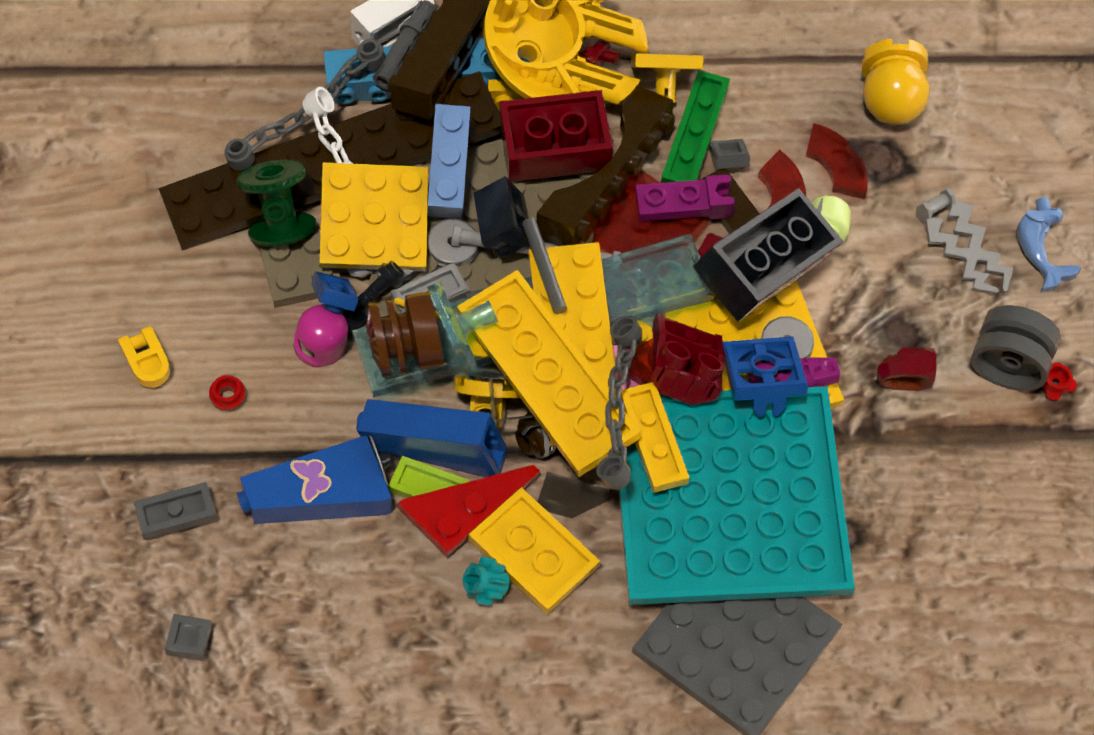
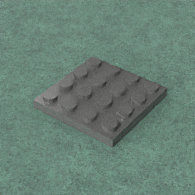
(738, 653)

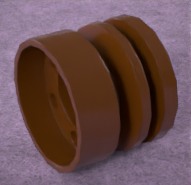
(405, 334)

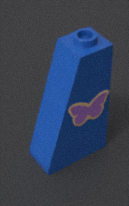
(318, 486)

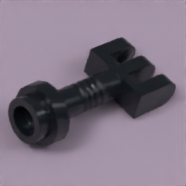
(390, 275)

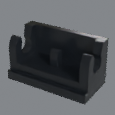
(501, 215)

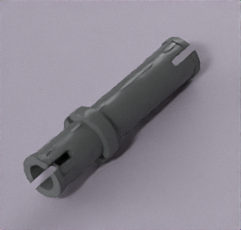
(405, 42)

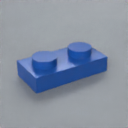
(334, 292)

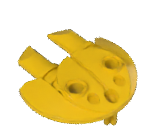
(551, 41)

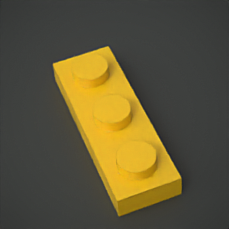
(657, 442)

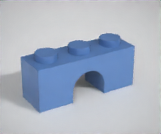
(448, 161)

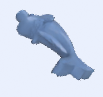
(1030, 236)

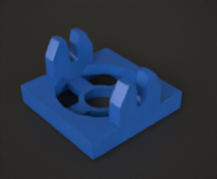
(769, 391)

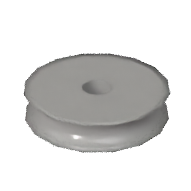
(445, 254)
(791, 327)

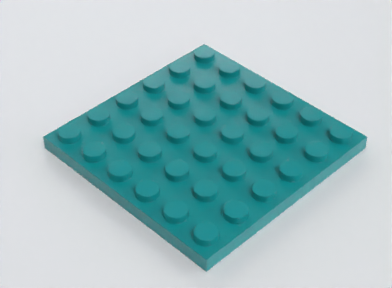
(756, 511)

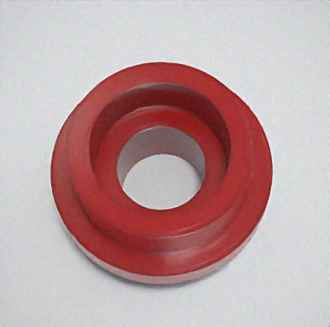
(223, 384)

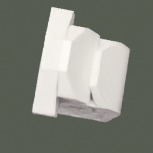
(381, 20)

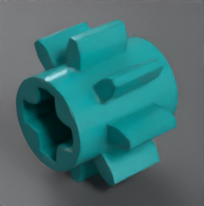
(485, 581)

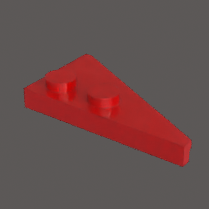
(455, 511)

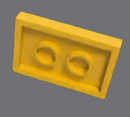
(535, 549)

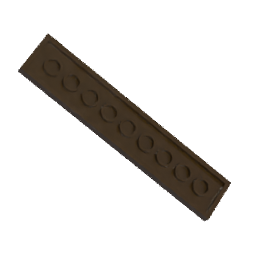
(214, 206)

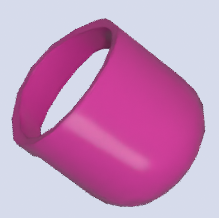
(322, 334)

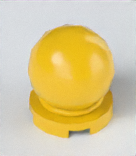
(895, 81)

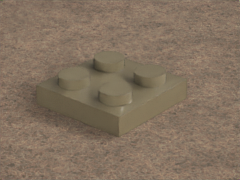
(292, 270)

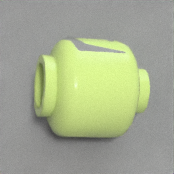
(835, 213)

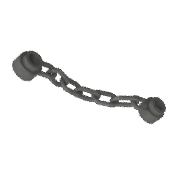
(240, 153)
(613, 469)

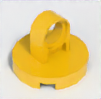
(481, 395)

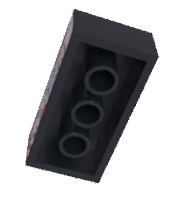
(767, 254)

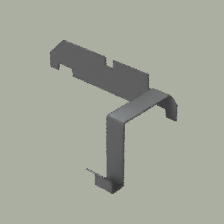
(492, 375)

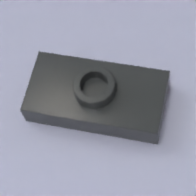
(175, 510)

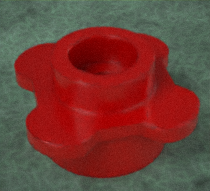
(1064, 377)

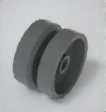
(1016, 348)

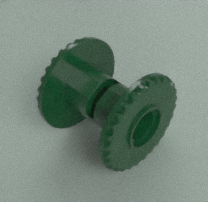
(273, 184)

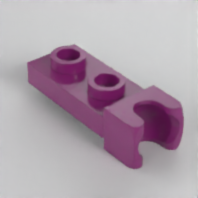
(685, 199)

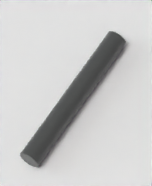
(544, 266)

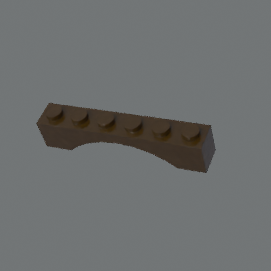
(573, 210)

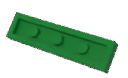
(696, 128)

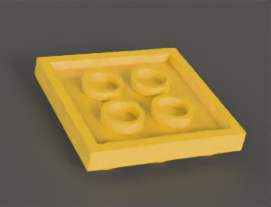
(373, 216)

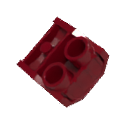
(686, 361)

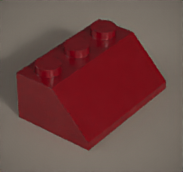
(555, 135)

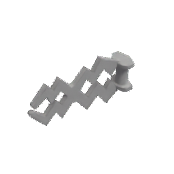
(974, 252)

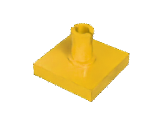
(666, 69)

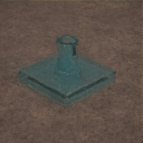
(460, 325)

